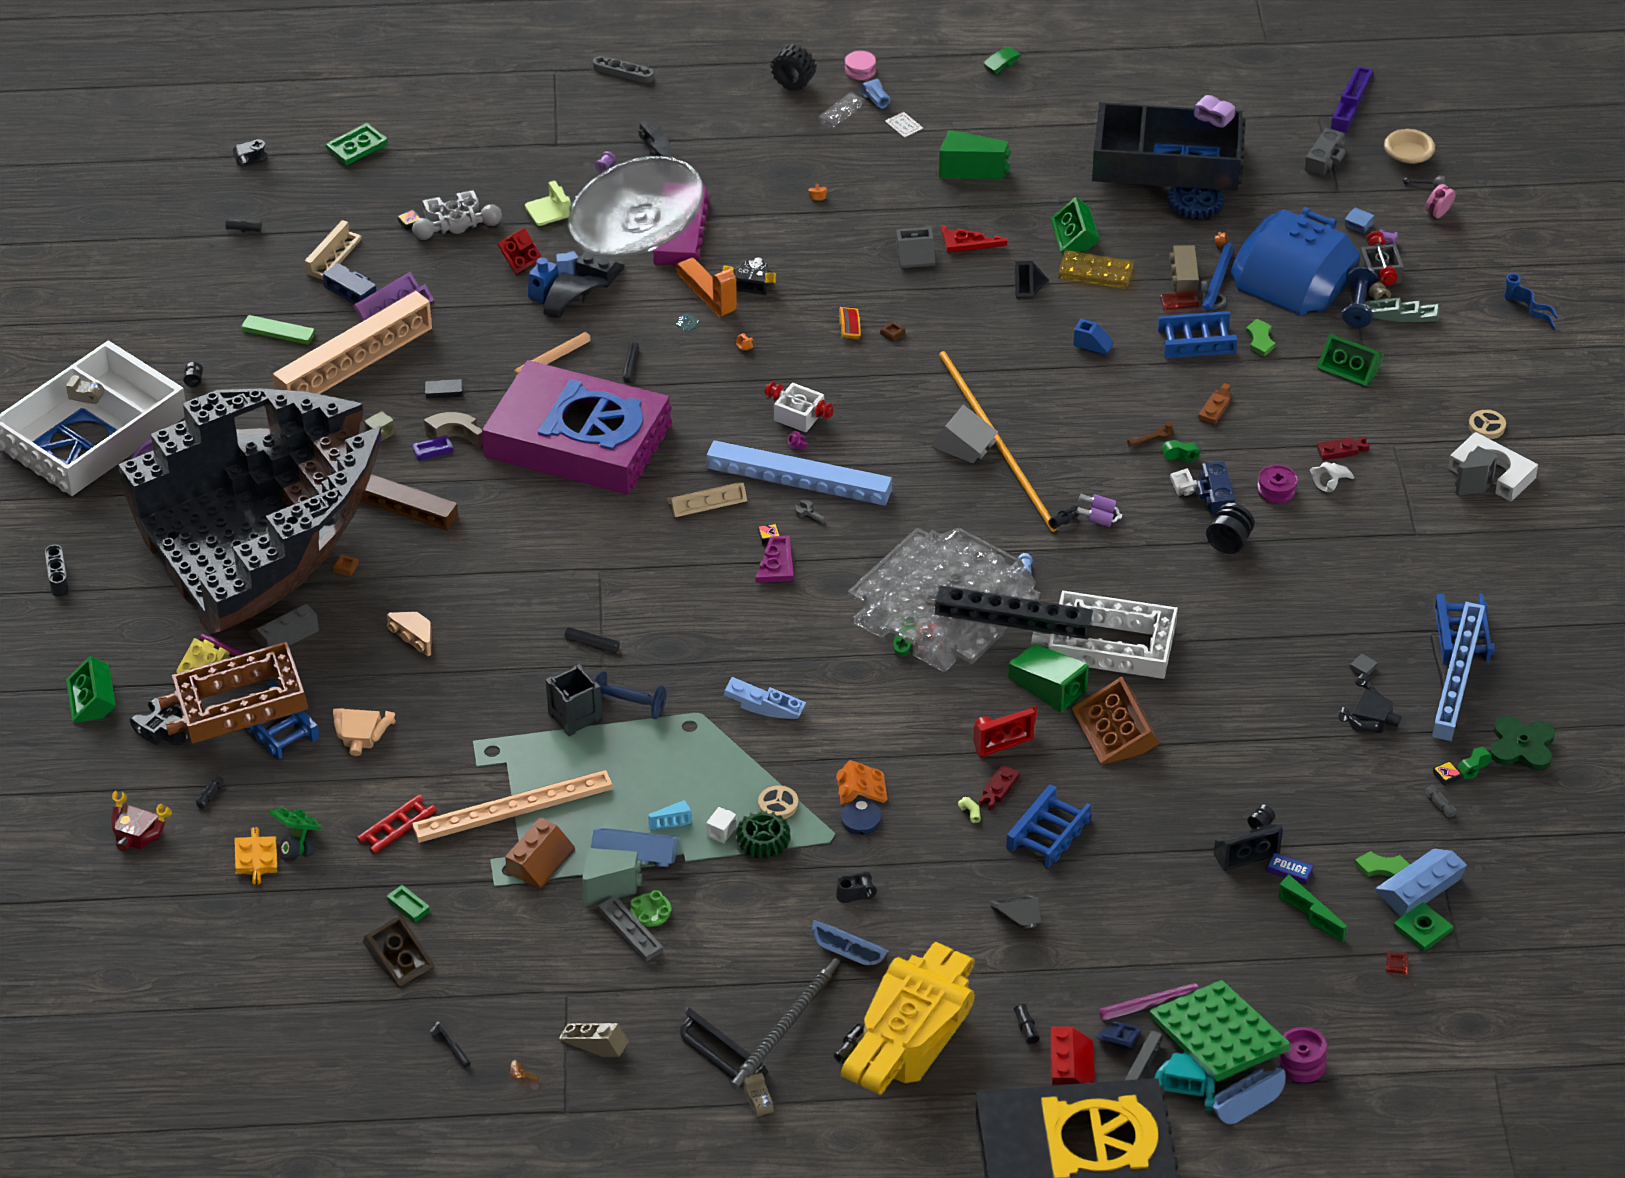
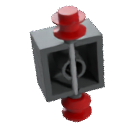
(1382, 259)

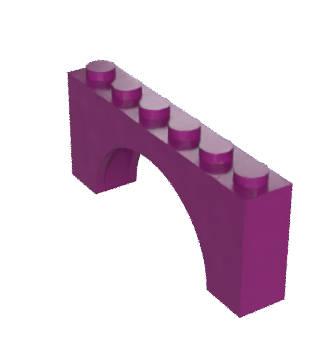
(688, 242)

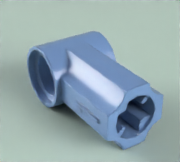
(874, 91)

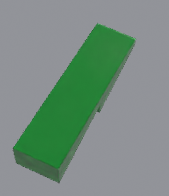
(1318, 914)

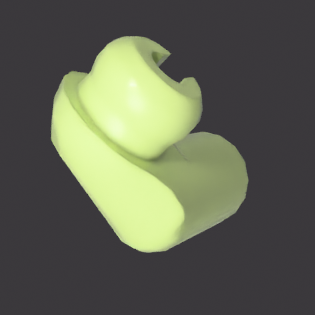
(967, 803)

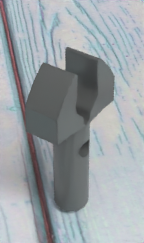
(807, 510)

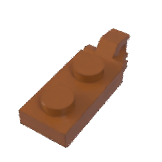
(1216, 405)

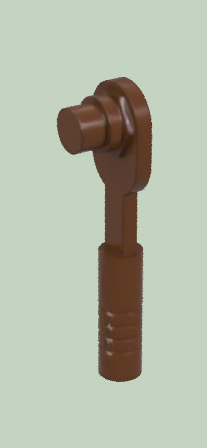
(1162, 432)

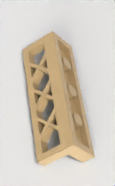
(328, 248)
(708, 499)

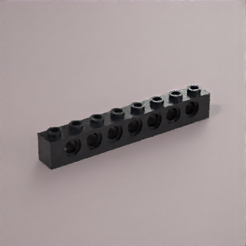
(1013, 612)

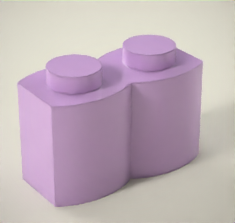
(1214, 110)

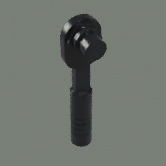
(438, 1030)

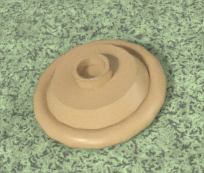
(1409, 146)

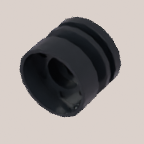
(1230, 528)

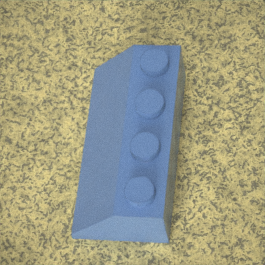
(649, 846)
(1422, 880)

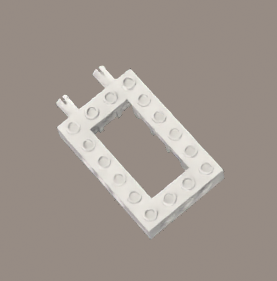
(1120, 615)

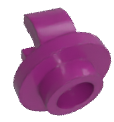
(796, 440)

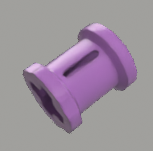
(605, 162)
(1392, 237)

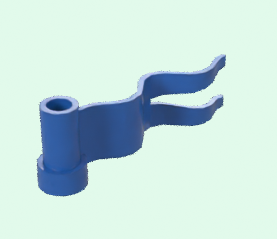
(1525, 295)

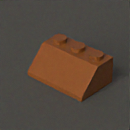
(539, 853)

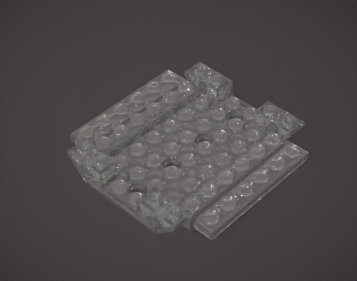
(911, 575)

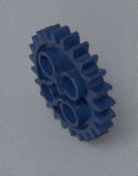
(1195, 201)

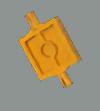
(255, 855)

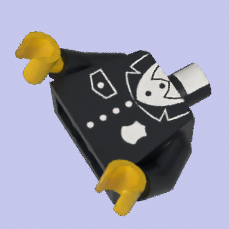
(753, 276)

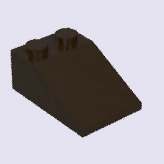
(398, 951)

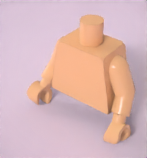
(360, 727)

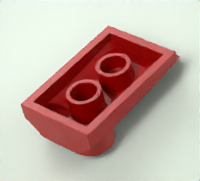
(1005, 732)

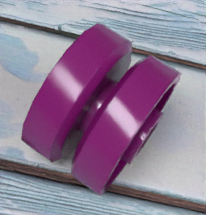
(1307, 1055)

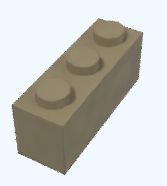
(1184, 268)

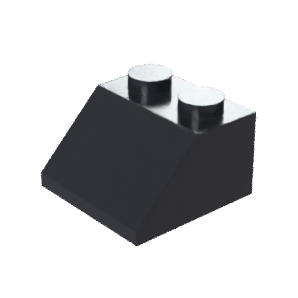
(598, 267)

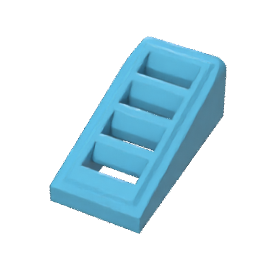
(671, 816)

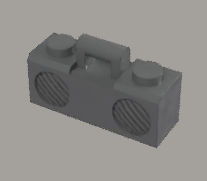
(1325, 152)

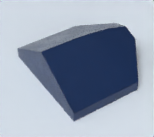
(1120, 1035)

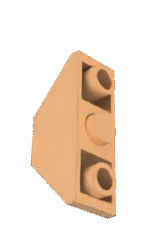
(412, 629)

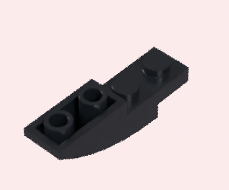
(655, 139)

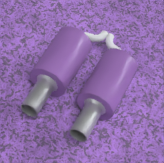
(1100, 511)

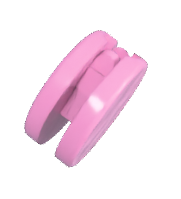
(860, 65)
(1440, 201)

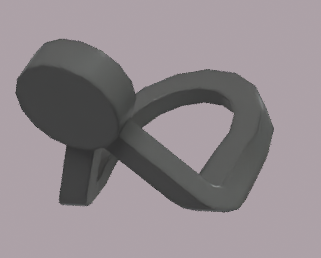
(1204, 290)

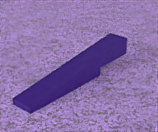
(1351, 99)

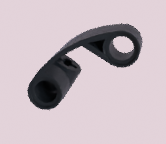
(567, 288)

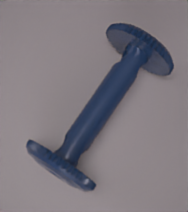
(1358, 314)
(656, 702)

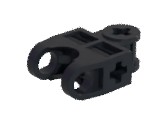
(153, 726)

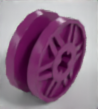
(1277, 484)

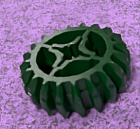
(763, 828)

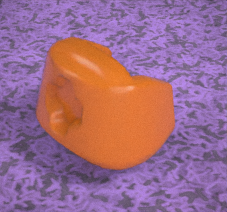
(817, 193)
(744, 342)

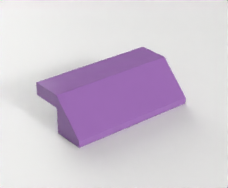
(389, 295)

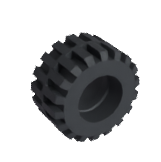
(793, 67)

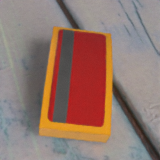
(849, 323)

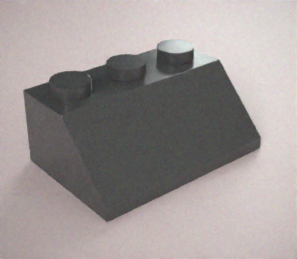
(287, 627)

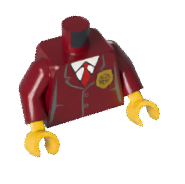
(136, 826)

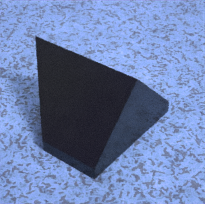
(1028, 279)

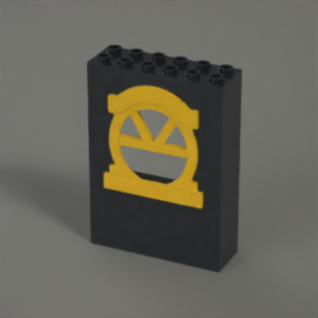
(1024, 1125)

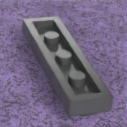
(630, 928)

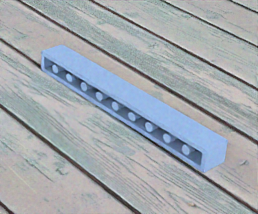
(799, 472)

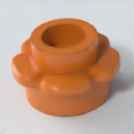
(1221, 239)

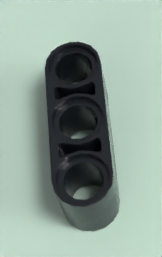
(56, 570)

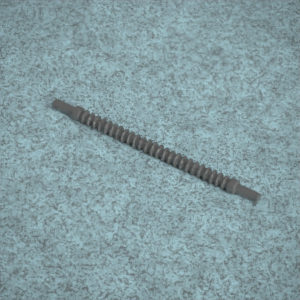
(785, 1023)

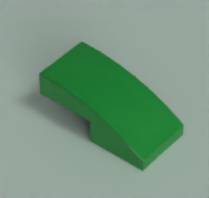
(1002, 58)

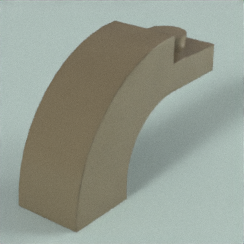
(454, 424)

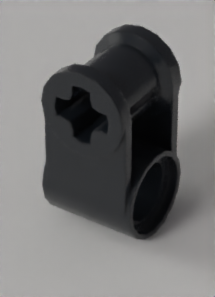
(249, 154)
(854, 886)

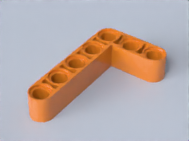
(715, 291)

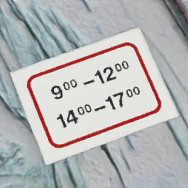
(904, 124)

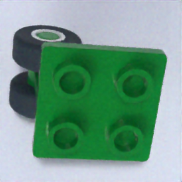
(299, 822)

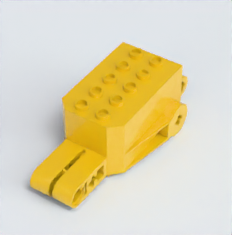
(911, 1018)

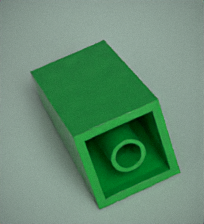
(973, 157)
(1050, 676)

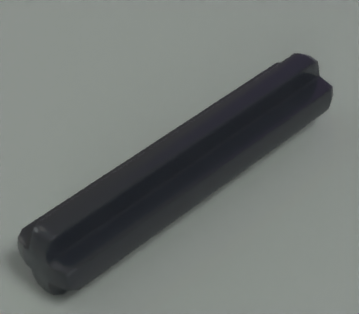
(630, 362)
(592, 639)

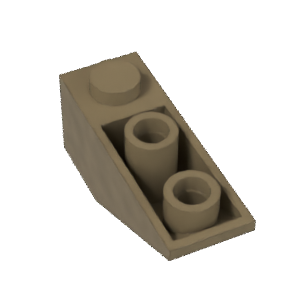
(597, 1038)

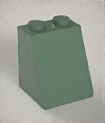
(610, 875)

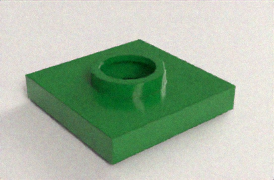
(1421, 936)

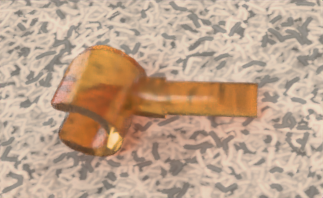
(516, 1071)

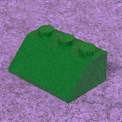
(1075, 227)
(1350, 360)
(90, 691)

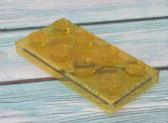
(1096, 269)

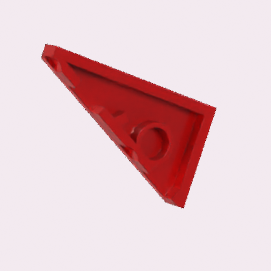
(969, 240)

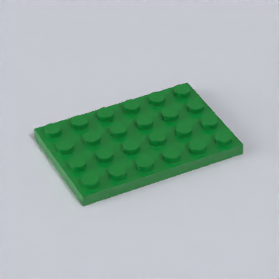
(1219, 1030)

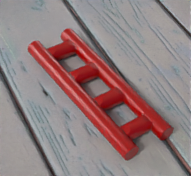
(392, 833)

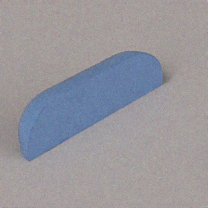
(848, 944)
(1249, 1095)

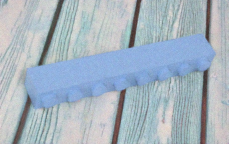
(1458, 671)

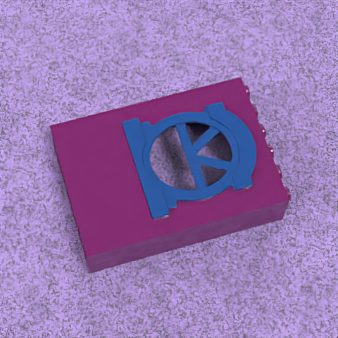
(531, 431)

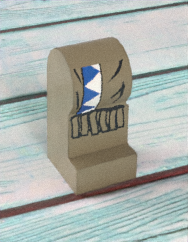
(84, 391)
(758, 1095)

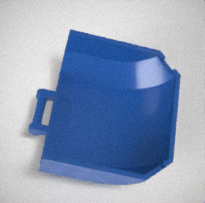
(1295, 262)

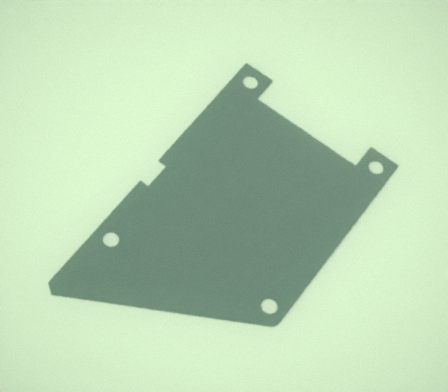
(649, 769)

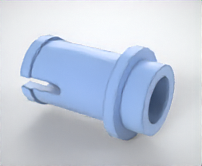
(1027, 560)

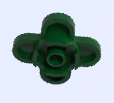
(1522, 743)

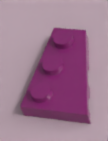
(776, 561)

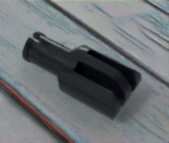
(850, 1041)

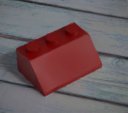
(1071, 1057)

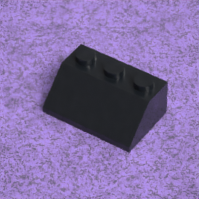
(1248, 846)

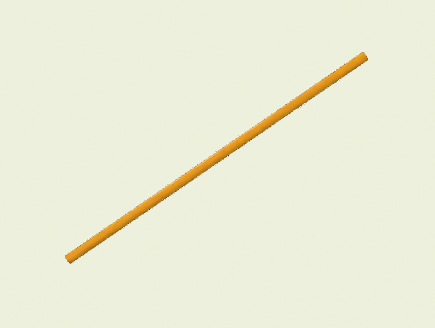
(1001, 446)

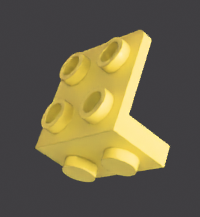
(201, 654)

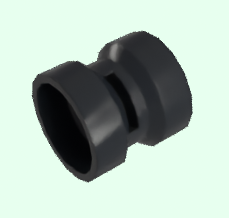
(193, 374)
(1263, 816)

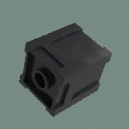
(574, 700)

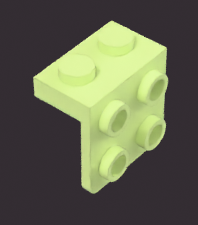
(549, 208)

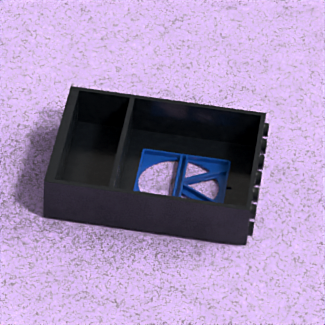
(1135, 137)

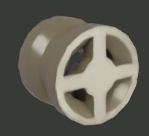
(1379, 292)

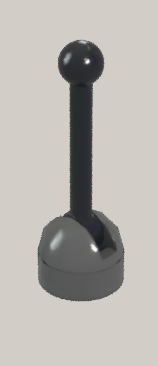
(1436, 182)

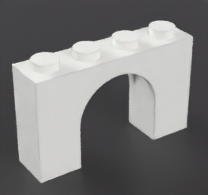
(1518, 473)

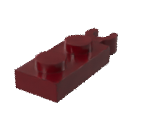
(1342, 448)
(999, 786)

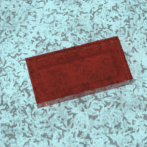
(1179, 300)

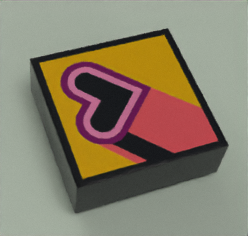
(407, 219)
(766, 531)
(1446, 773)

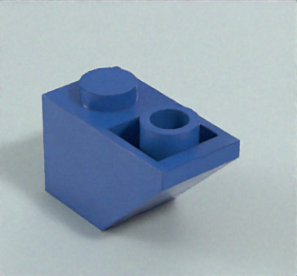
(1092, 337)

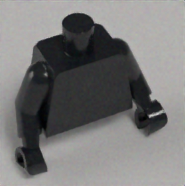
(1372, 710)

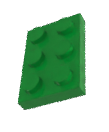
(356, 144)

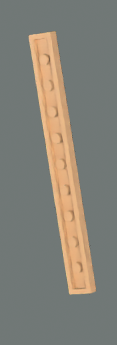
(512, 806)

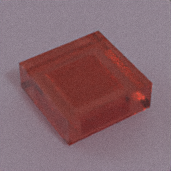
(1396, 962)

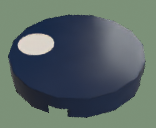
(861, 817)

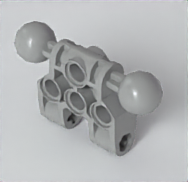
(454, 215)

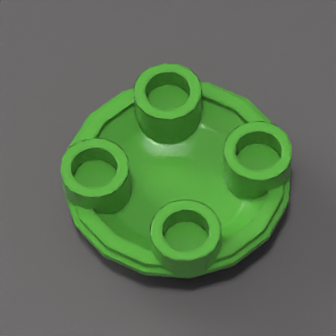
(651, 908)

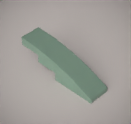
(1394, 310)

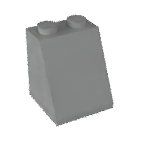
(966, 436)

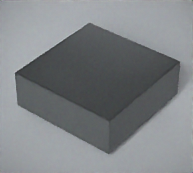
(1363, 665)

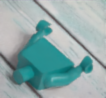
(1186, 1076)

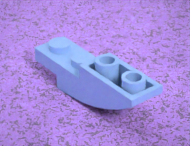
(767, 703)

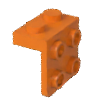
(861, 780)

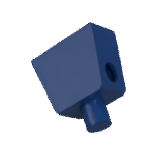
(541, 279)

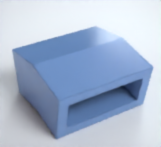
(1359, 220)
(567, 262)

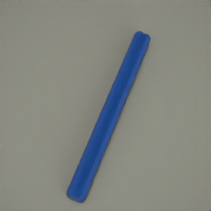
(1218, 277)

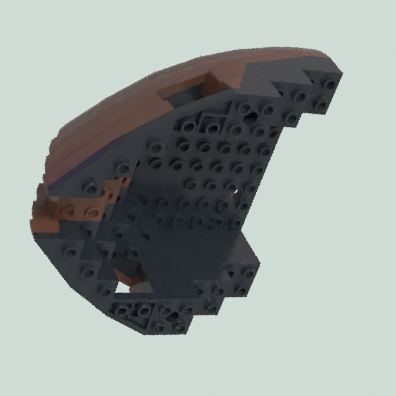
(249, 508)

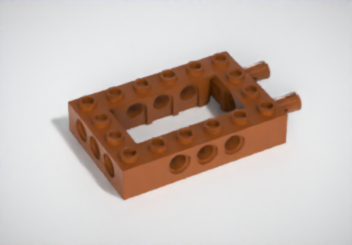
(229, 675)

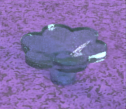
(687, 322)

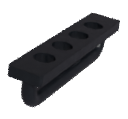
(694, 1018)

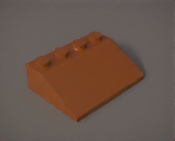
(1115, 723)

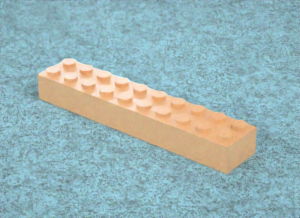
(357, 347)

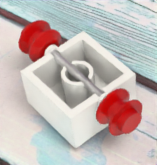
(798, 405)

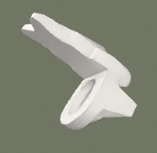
(1335, 471)

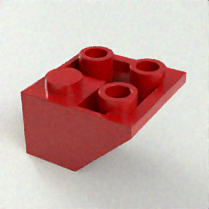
(519, 250)

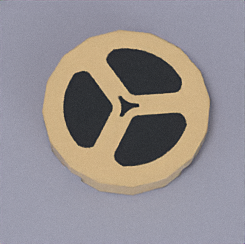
(1487, 423)
(778, 800)

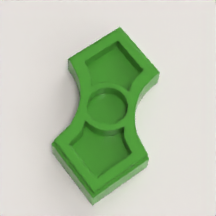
(1260, 333)
(1373, 864)

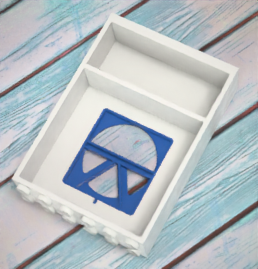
(132, 408)

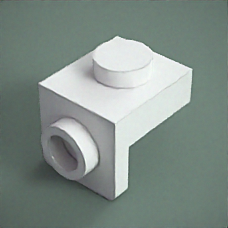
(1183, 482)

